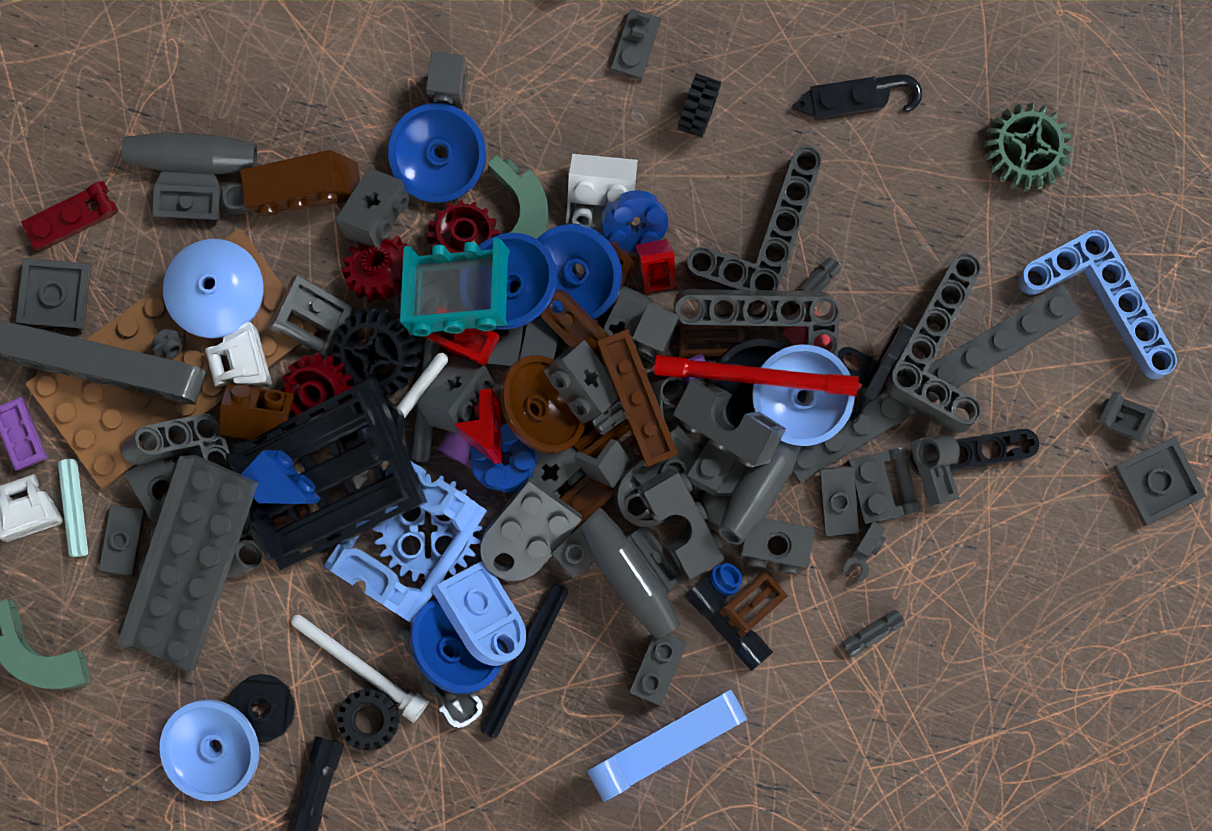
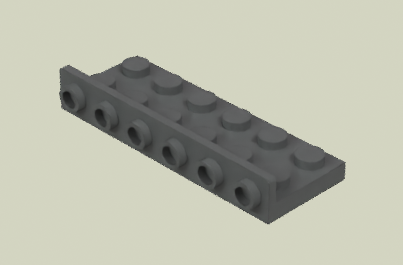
(187, 561)

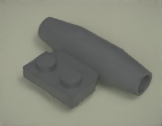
(188, 168)
(750, 488)
(637, 572)

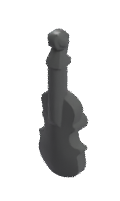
(457, 709)

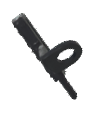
(875, 369)

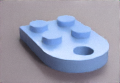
(482, 614)

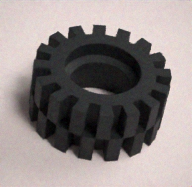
(699, 105)
(347, 716)

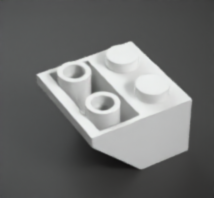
(594, 184)

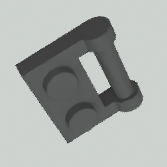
(315, 308)
(874, 489)

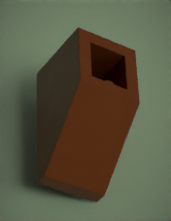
(252, 410)

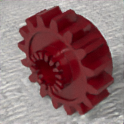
(458, 220)
(375, 270)
(312, 373)

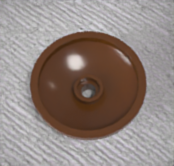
(536, 408)

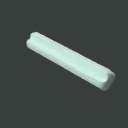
(73, 508)

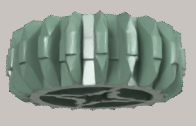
(1016, 144)

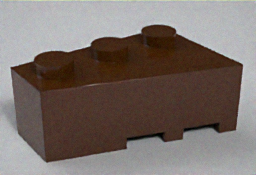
(299, 183)

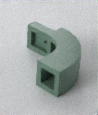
(528, 193)
(27, 665)

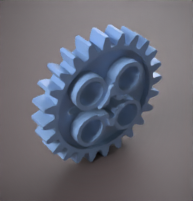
(398, 529)

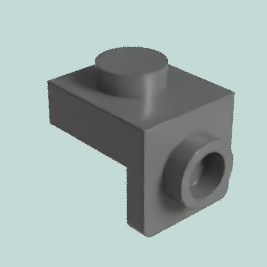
(1126, 417)

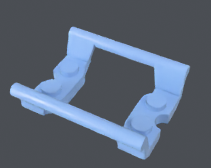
(382, 582)

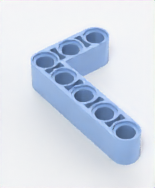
(1109, 295)
(666, 745)

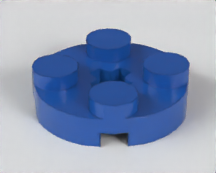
(631, 205)
(508, 477)

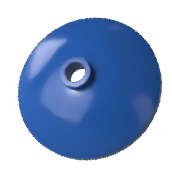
(415, 158)
(531, 268)
(602, 274)
(455, 673)

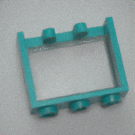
(454, 289)

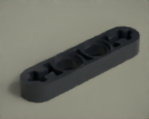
(975, 457)

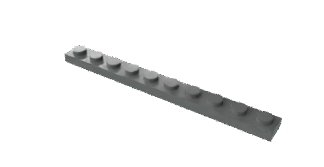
(953, 368)

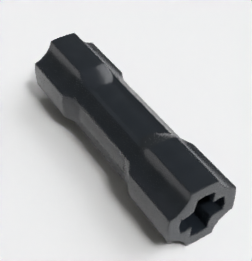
(709, 603)
(316, 784)

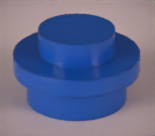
(726, 579)

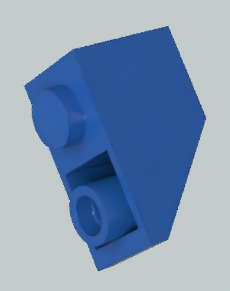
(279, 480)

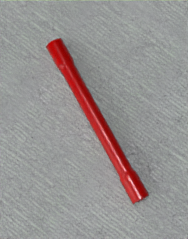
(828, 383)

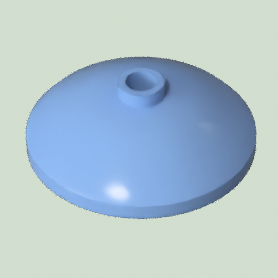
(225, 306)
(810, 421)
(194, 761)

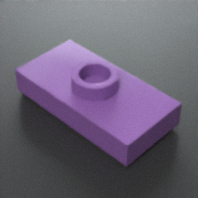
(20, 435)

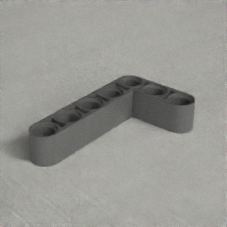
(774, 237)
(771, 314)
(930, 342)
(189, 442)

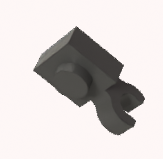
(869, 543)

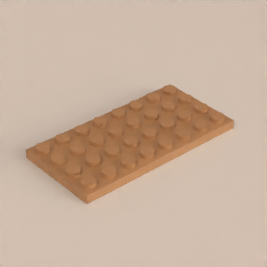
(101, 416)

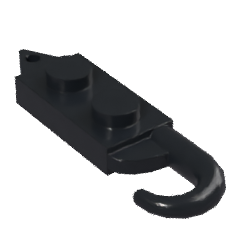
(855, 96)

